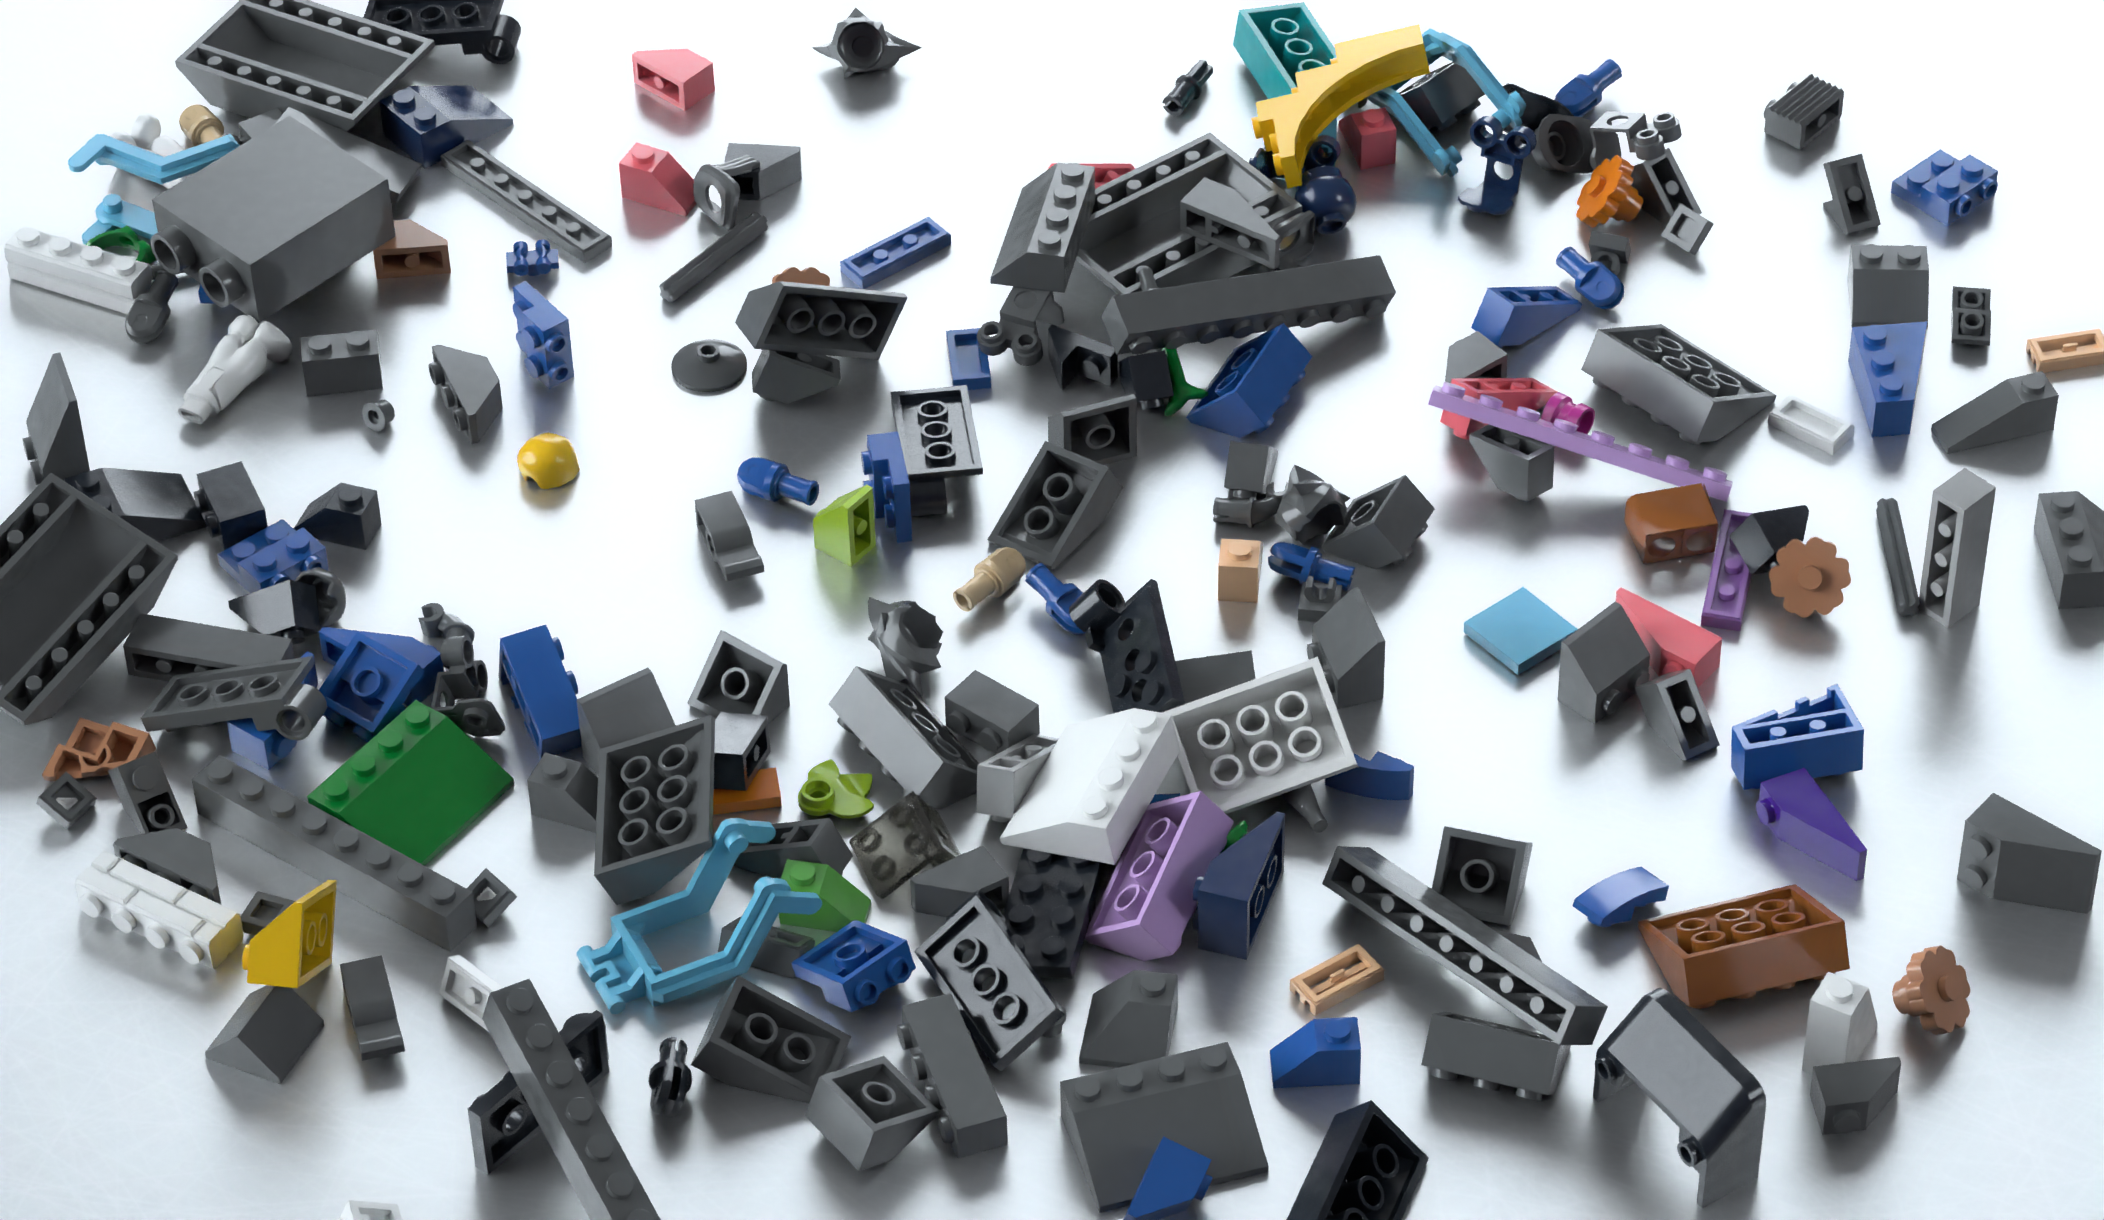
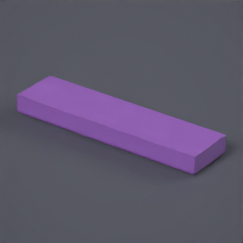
(1728, 579)

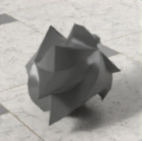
(864, 45)
(1310, 506)
(906, 639)

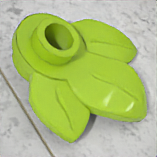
(835, 793)

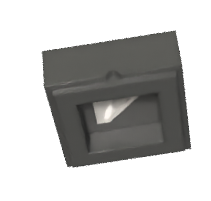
(66, 800)
(490, 897)

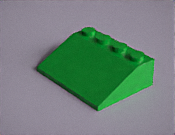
(414, 784)

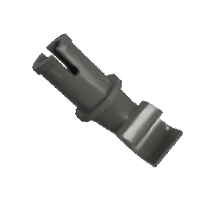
(1247, 511)
(439, 622)

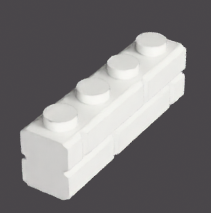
(76, 269)
(159, 910)

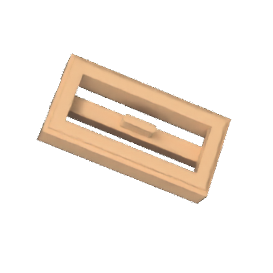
(2067, 350)
(1342, 982)

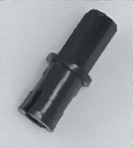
(1187, 88)

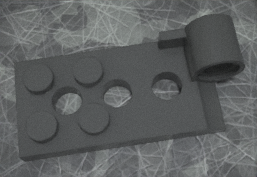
(262, 691)

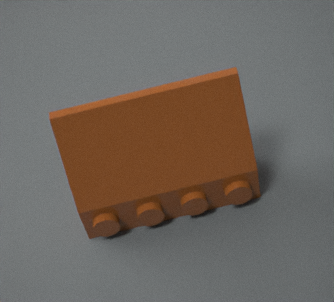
(1746, 945)

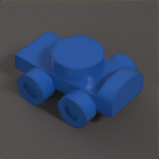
(532, 262)

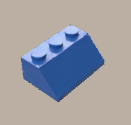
(1252, 384)

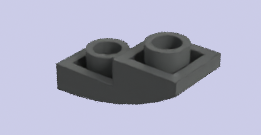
(1970, 316)

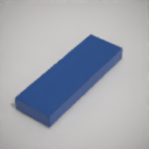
(895, 253)

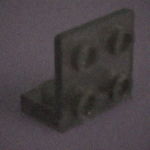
(902, 844)

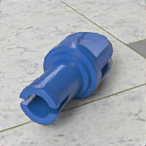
(1586, 91)
(1592, 279)
(773, 481)
(1303, 562)
(1057, 596)

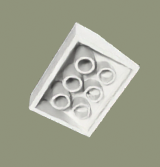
(1262, 737)
(1095, 786)

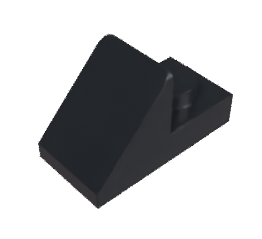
(1080, 355)

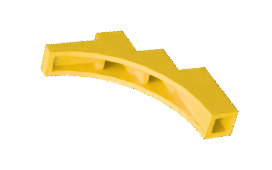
(1323, 93)

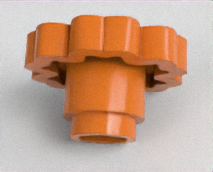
(1609, 194)

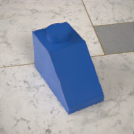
(1318, 1055)
(1170, 1182)

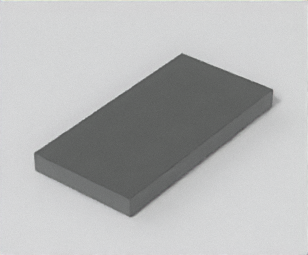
(397, 168)

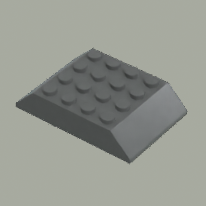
(299, 58)
(1139, 218)
(68, 594)

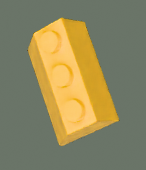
(295, 942)

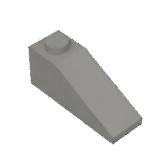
(1009, 775)

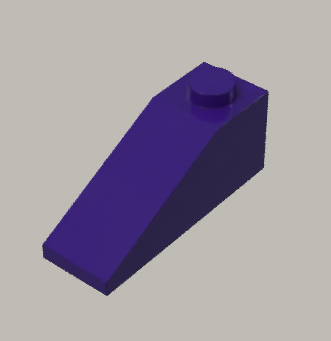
(1809, 822)

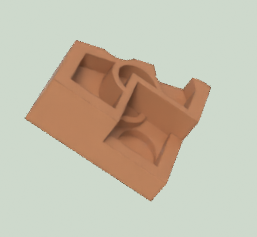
(96, 749)

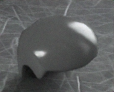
(330, 594)

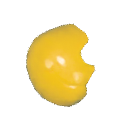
(548, 460)

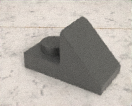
(1852, 195)

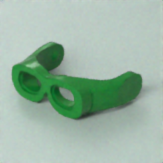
(124, 238)

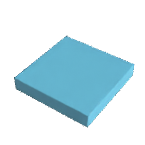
(1519, 630)

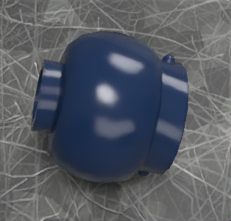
(1328, 197)

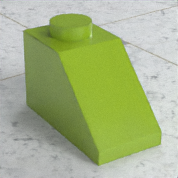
(847, 526)

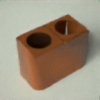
(1671, 523)

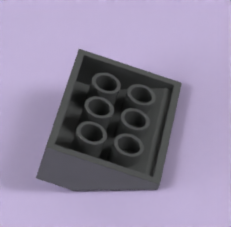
(1674, 381)
(654, 808)
(1186, 1097)

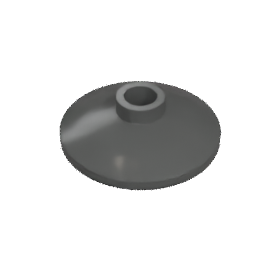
(709, 365)

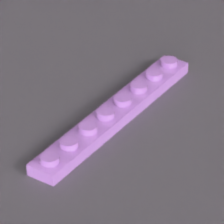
(1564, 435)

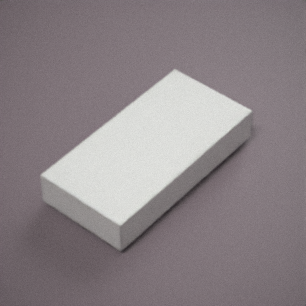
(1811, 424)

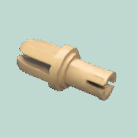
(200, 124)
(991, 578)

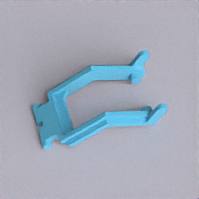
(1441, 44)
(110, 151)
(628, 969)

